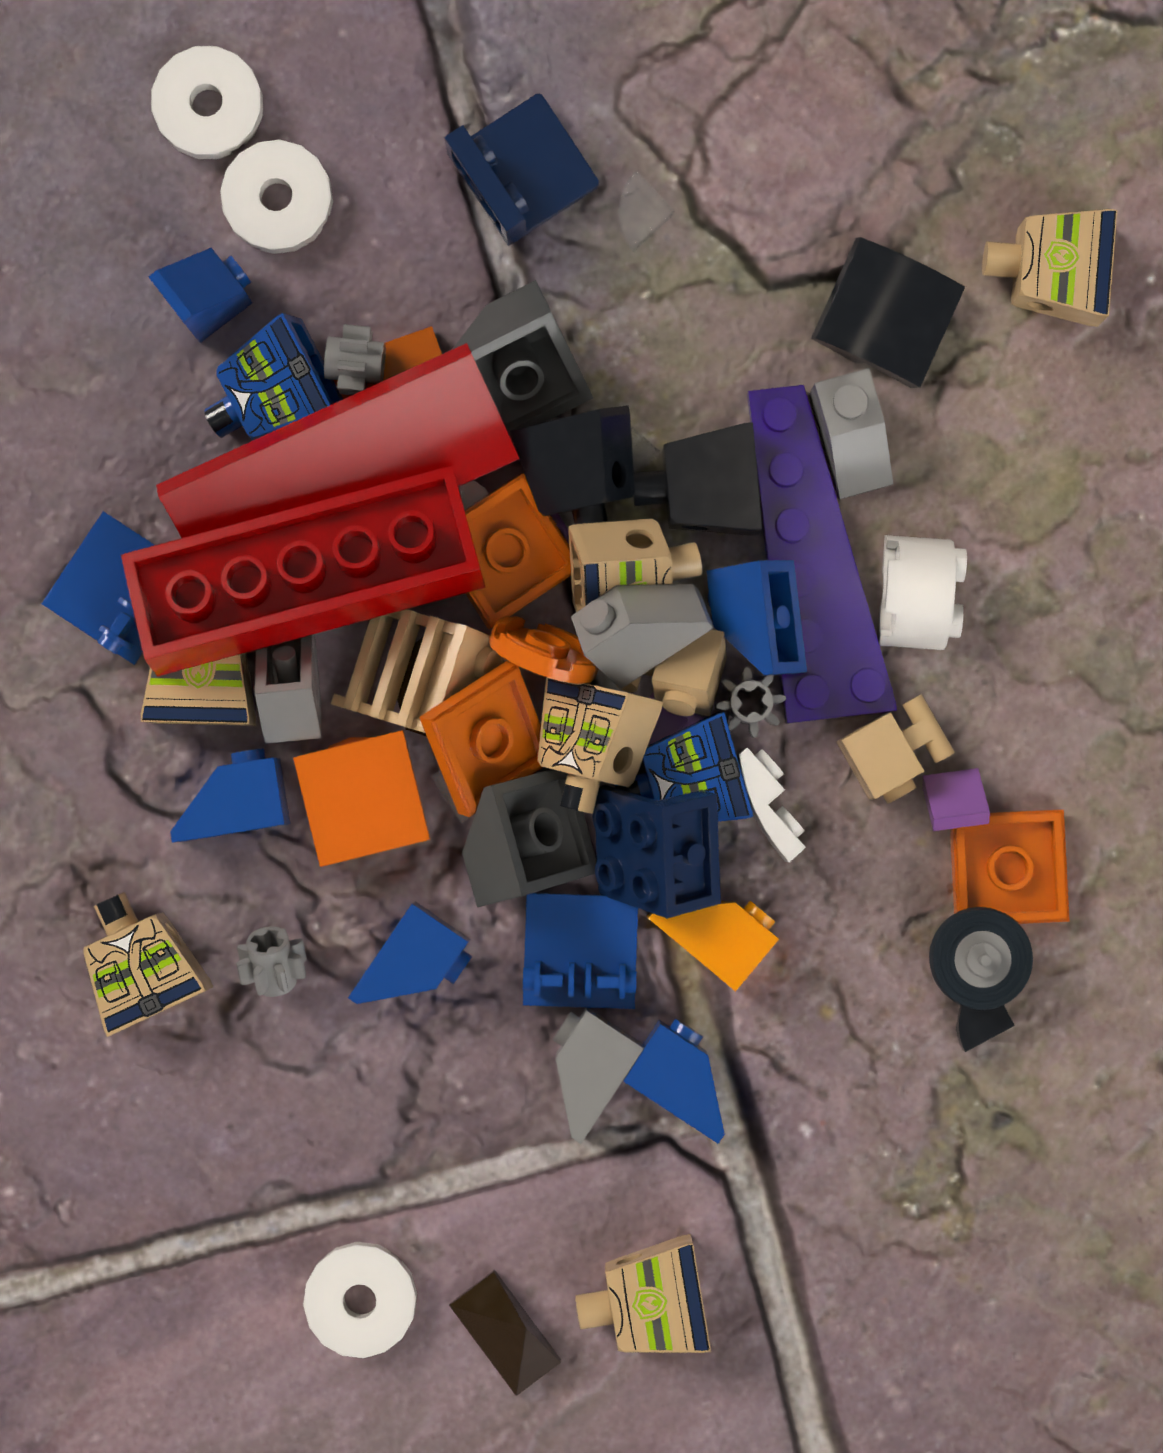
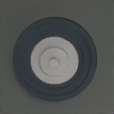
(981, 958)

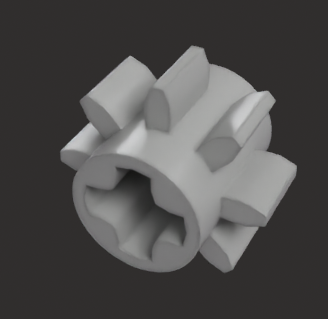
(354, 359)
(734, 703)
(271, 961)

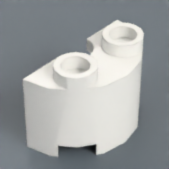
(920, 592)

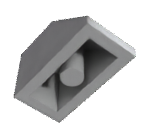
(852, 433)
(639, 627)
(289, 691)
(591, 1066)

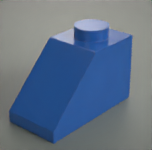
(204, 291)
(760, 613)
(237, 799)
(414, 958)
(678, 1077)

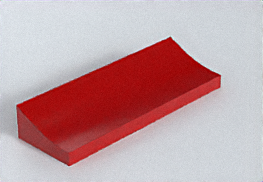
(382, 434)
(302, 571)

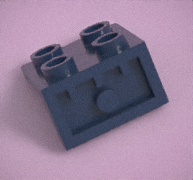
(522, 168)
(658, 851)

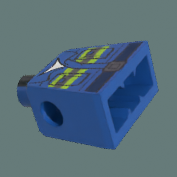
(271, 381)
(695, 761)

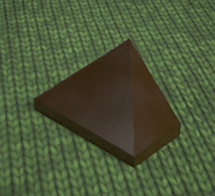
(505, 1332)

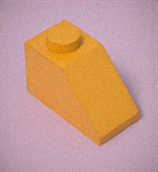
(723, 938)

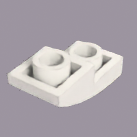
(761, 783)

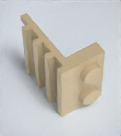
(446, 663)

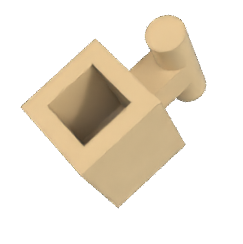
(690, 677)
(885, 756)

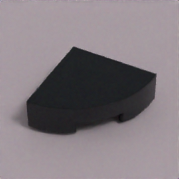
(980, 1025)

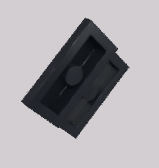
(888, 312)

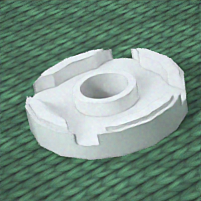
(202, 70)
(272, 164)
(351, 1332)

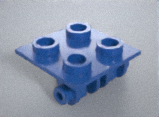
(95, 590)
(579, 951)

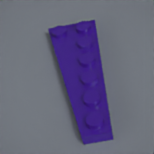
(806, 526)

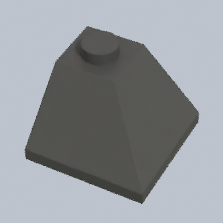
(525, 359)
(526, 839)

